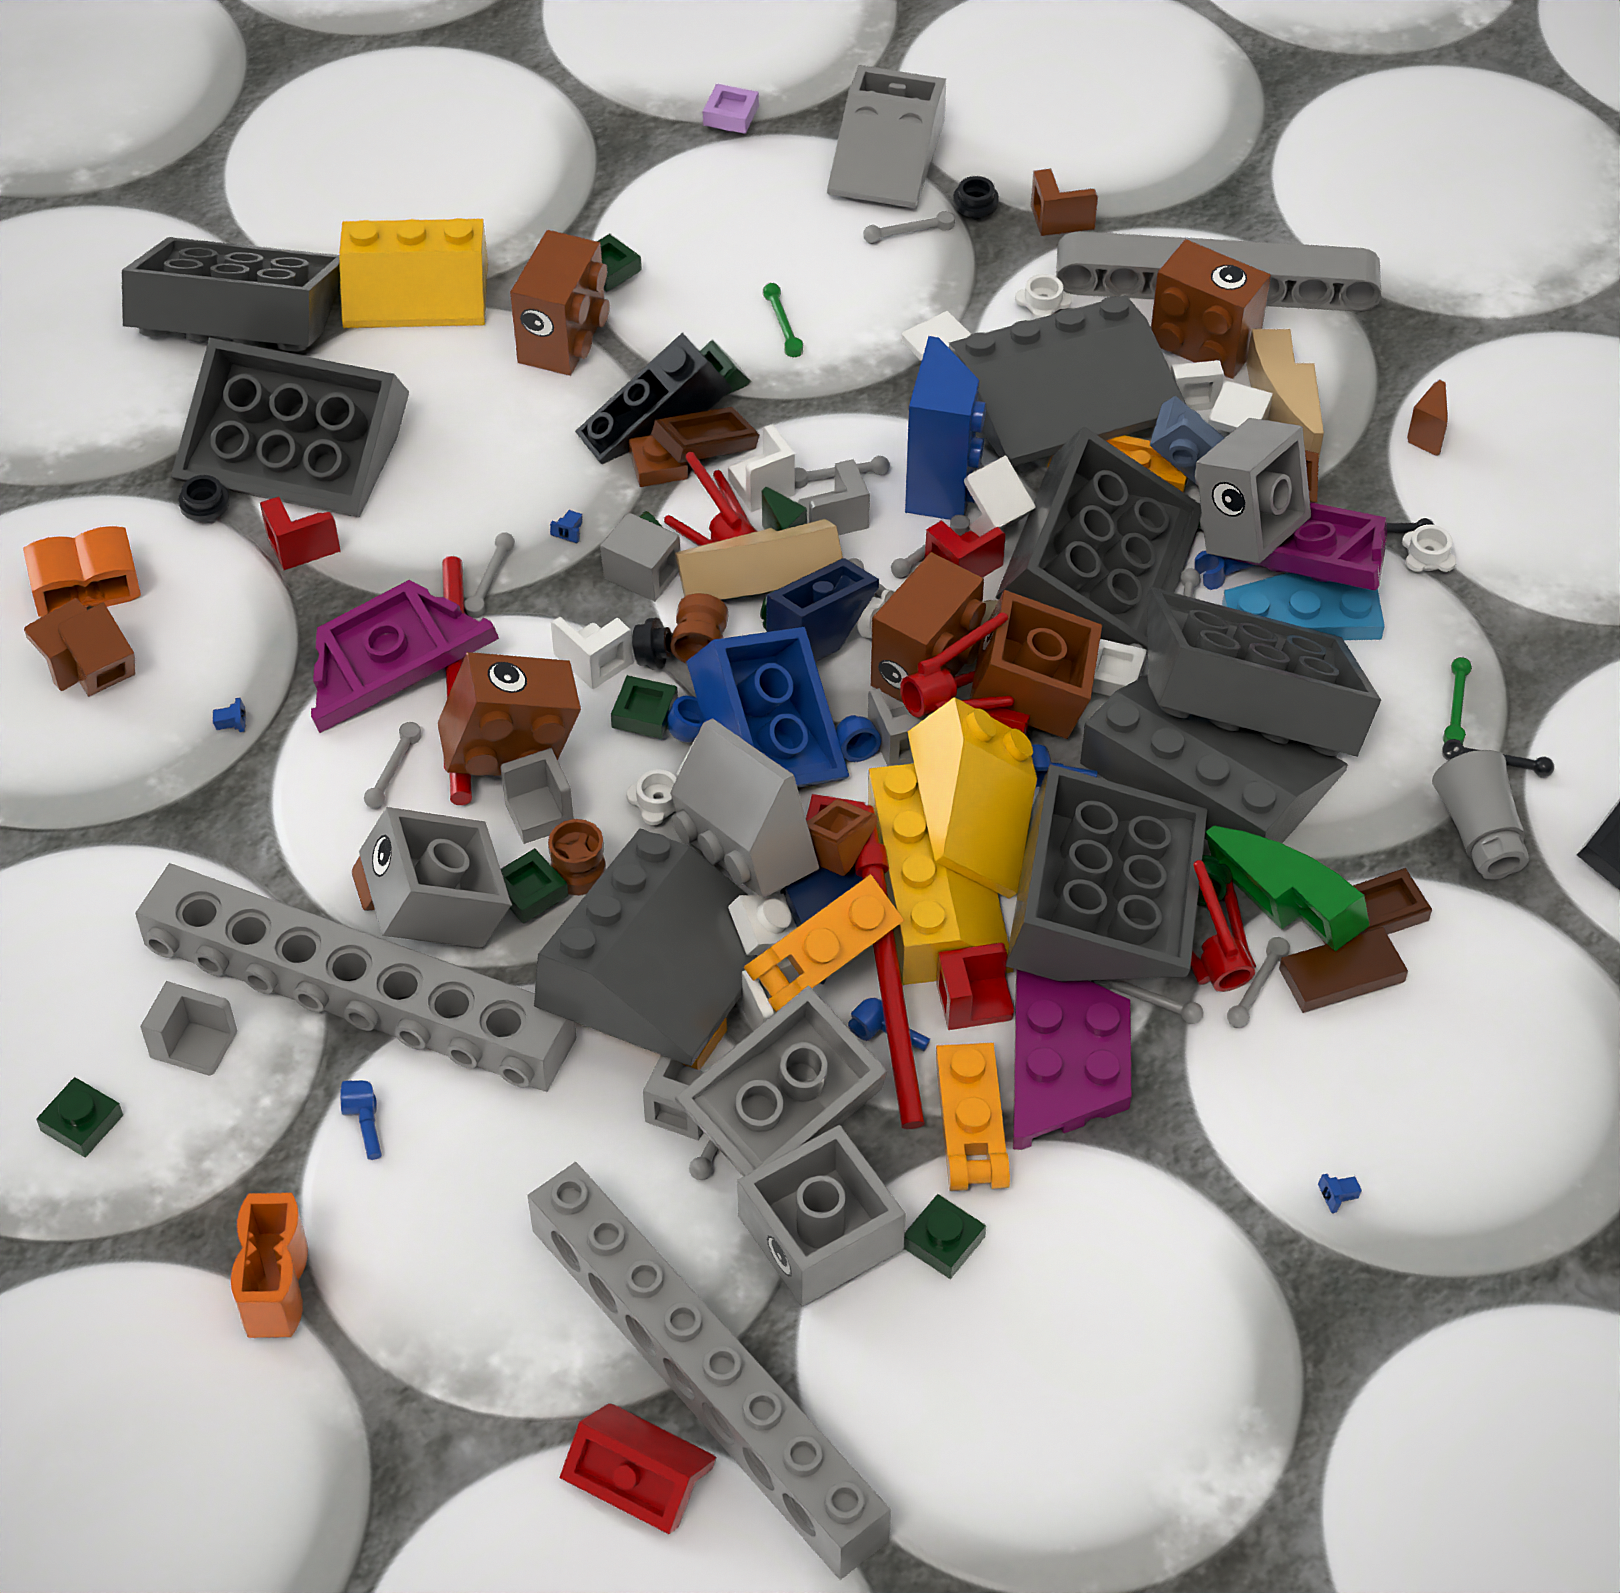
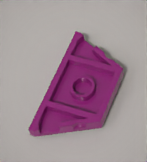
(1333, 547)
(389, 648)
(1068, 1055)

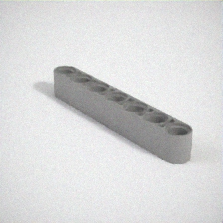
(1299, 272)

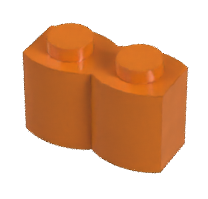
(88, 567)
(269, 1265)

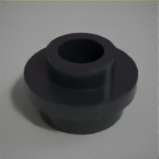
(976, 197)
(203, 498)
(652, 643)

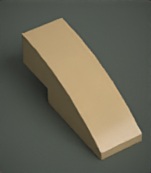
(1293, 384)
(758, 560)

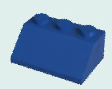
(942, 434)

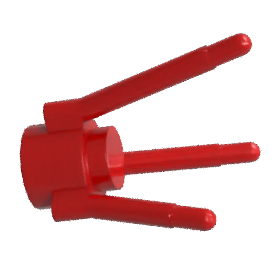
(725, 525)
(934, 687)
(1225, 955)

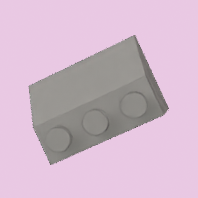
(742, 812)

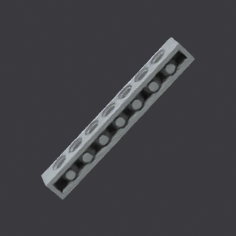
(216, 922)
(710, 1371)

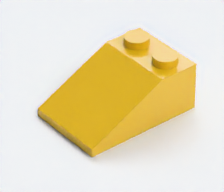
(975, 793)

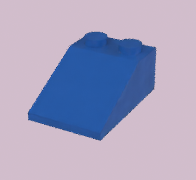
(772, 699)

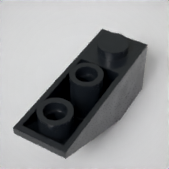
(669, 386)

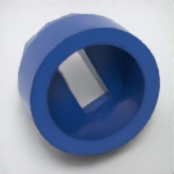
(685, 719)
(862, 738)

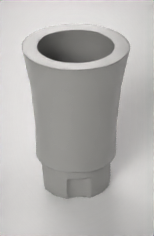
(1483, 811)

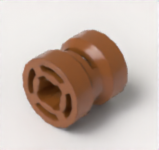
(698, 621)
(577, 854)

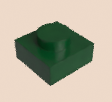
(620, 261)
(643, 706)
(532, 885)
(79, 1117)
(944, 1236)

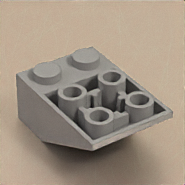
(888, 136)

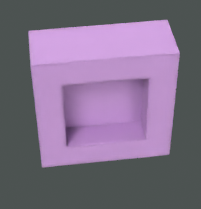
(730, 108)

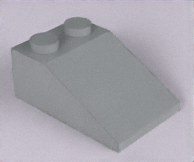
(783, 1084)

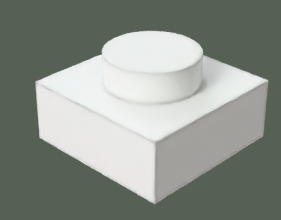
(1199, 383)
(1117, 666)
(761, 921)

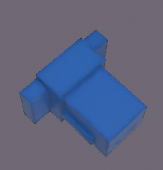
(567, 527)
(231, 716)
(1338, 1190)

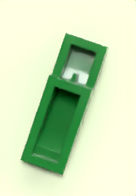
(1291, 885)

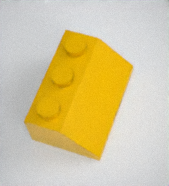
(413, 273)

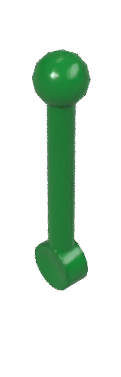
(793, 346)
(1460, 668)

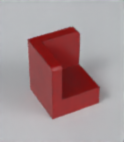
(301, 539)
(969, 551)
(974, 986)

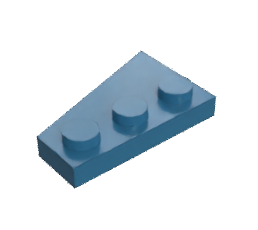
(1312, 604)

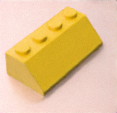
(936, 903)

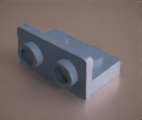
(1183, 436)

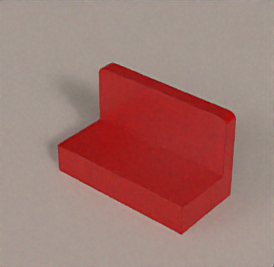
(635, 1466)

